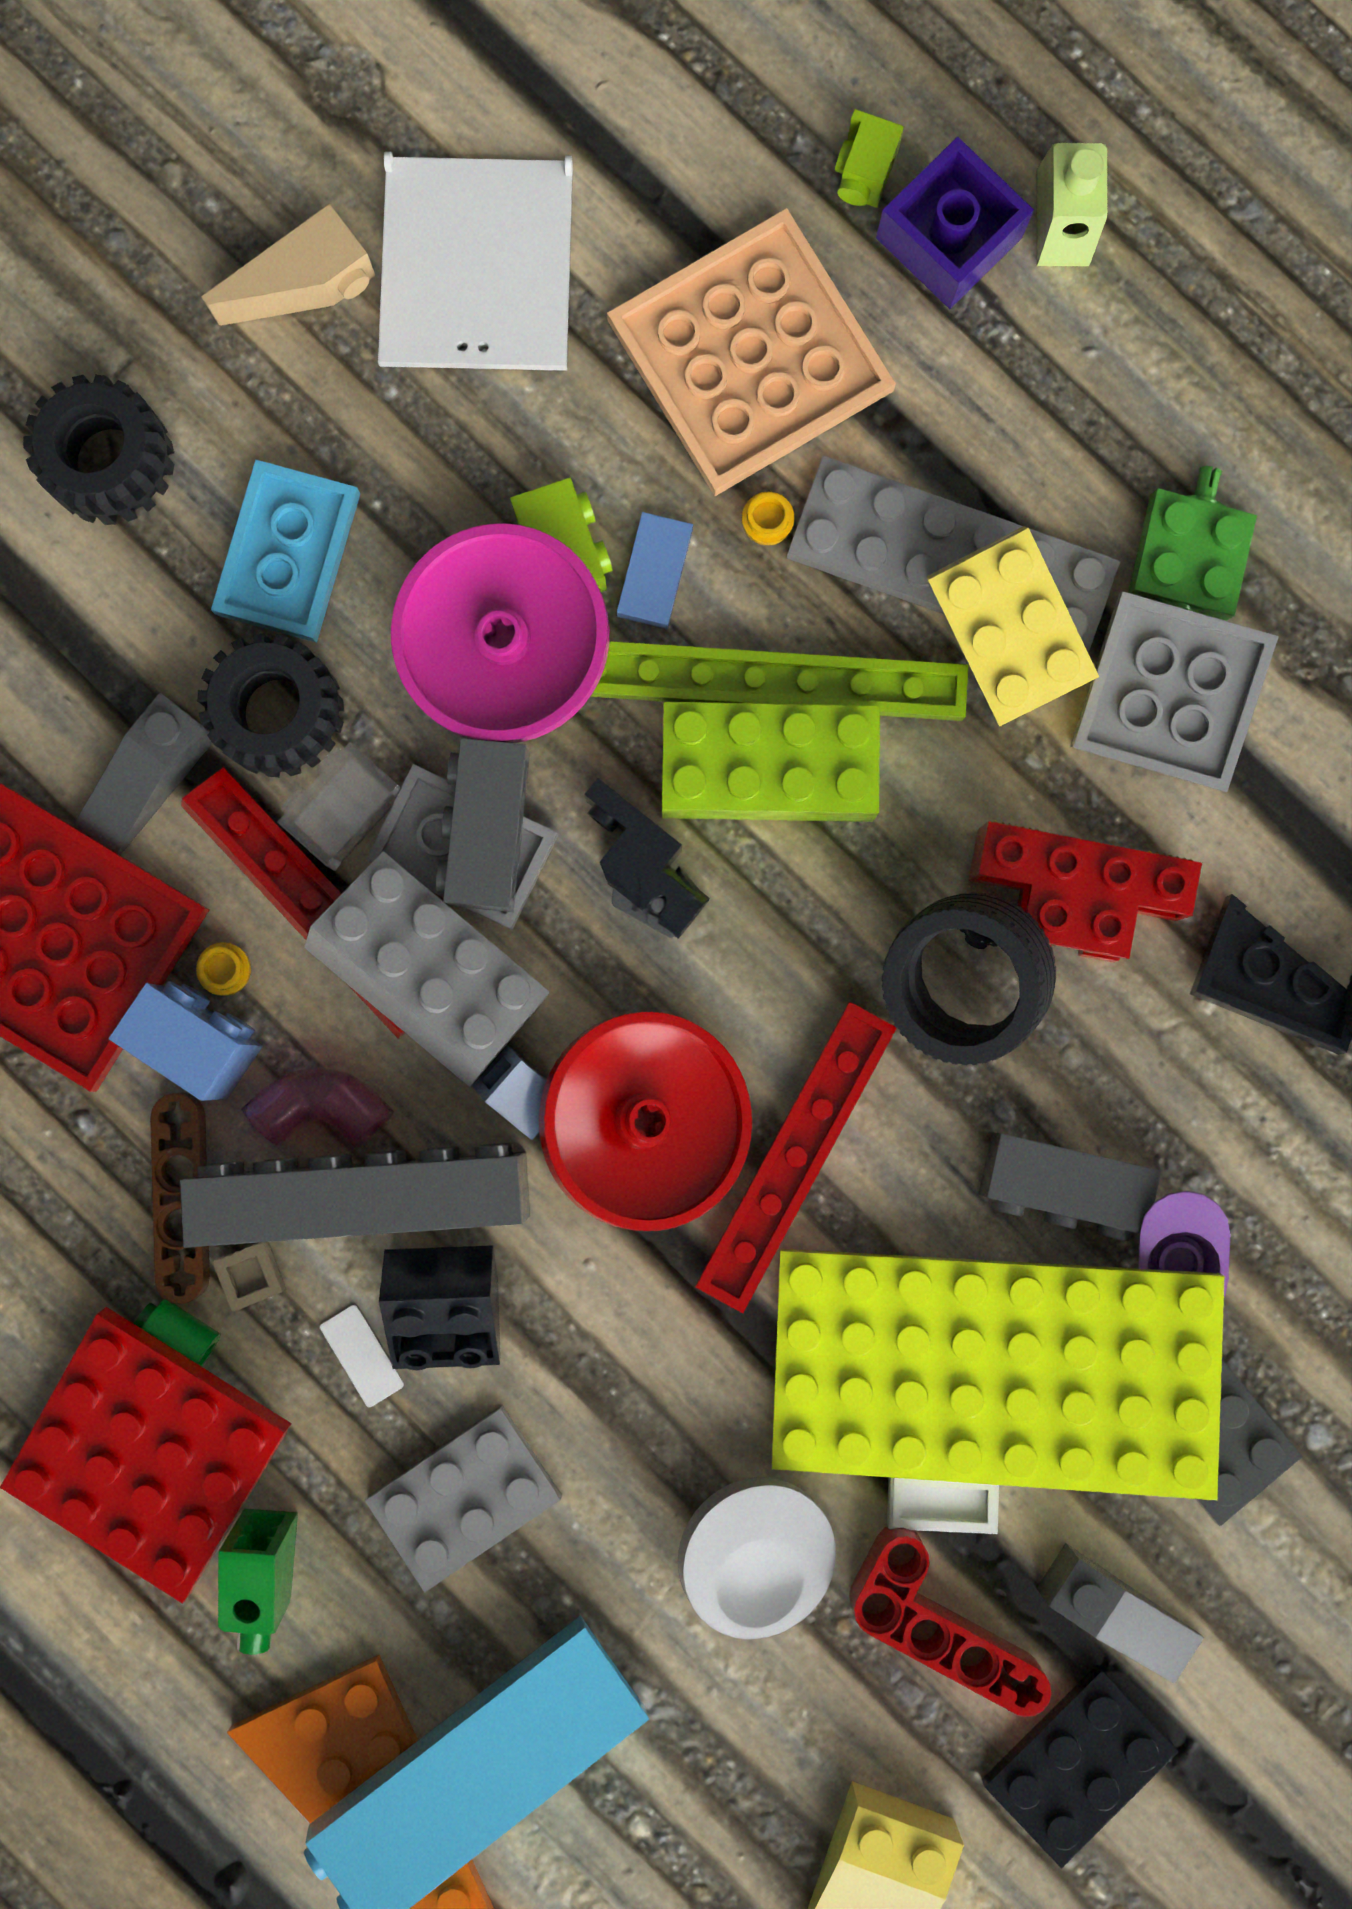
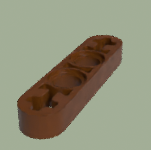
(167, 1196)

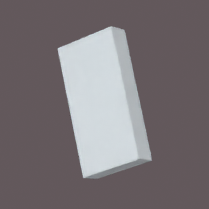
(942, 1506)

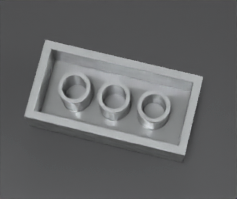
(425, 968)

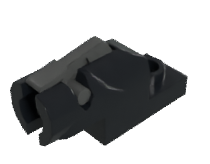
(641, 868)

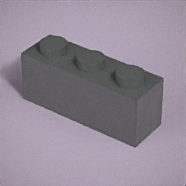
(484, 825)
(1067, 1185)

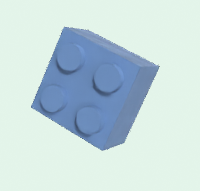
(187, 1041)

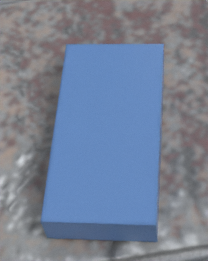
(654, 570)

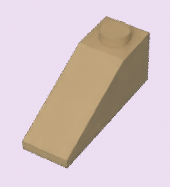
(298, 273)

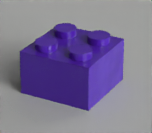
(953, 222)

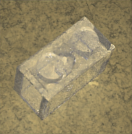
(339, 805)

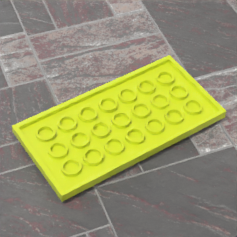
(999, 1373)

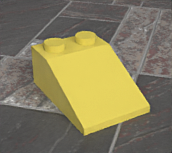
(887, 1855)

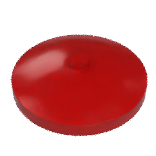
(645, 1121)

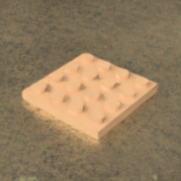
(751, 352)

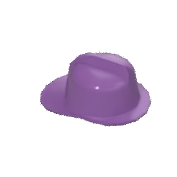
(1185, 1235)

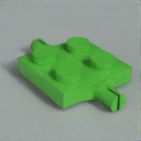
(1193, 550)

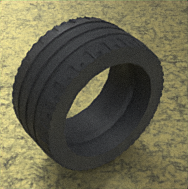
(926, 1022)

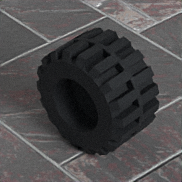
(74, 417)
(237, 680)

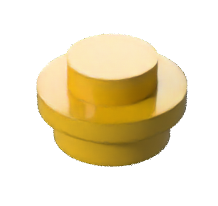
(768, 518)
(223, 969)

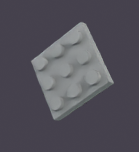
(1174, 691)

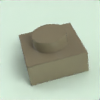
(249, 1276)

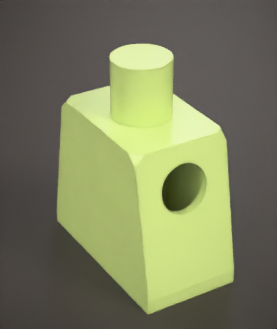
(1070, 192)

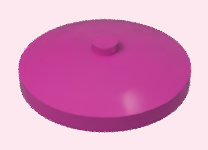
(500, 633)

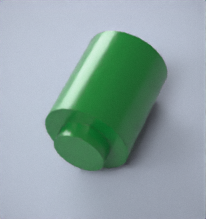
(179, 1330)

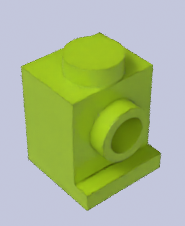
(867, 158)

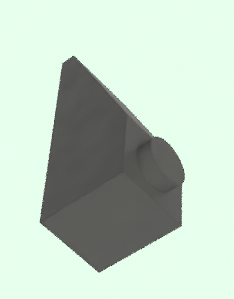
(143, 773)
(1118, 1614)

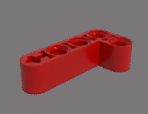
(953, 1633)

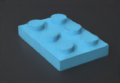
(286, 551)

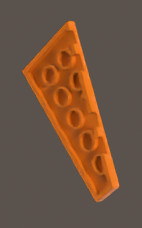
(335, 1740)

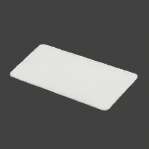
(361, 1356)

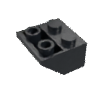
(440, 1307)

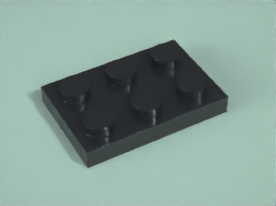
(1079, 1766)

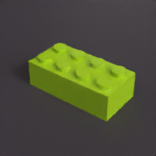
(771, 761)

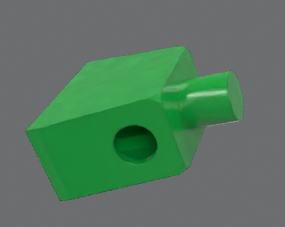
(256, 1576)

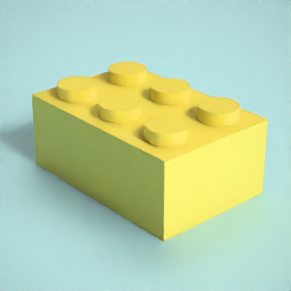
(1012, 625)

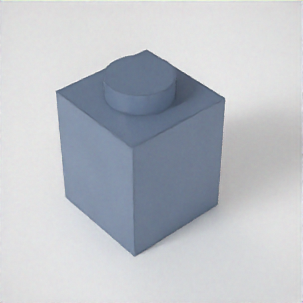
(513, 1090)

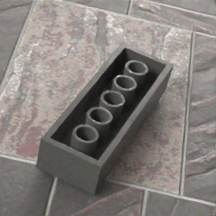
(354, 1199)

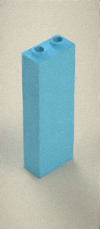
(475, 1774)

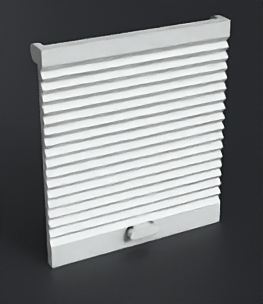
(475, 263)

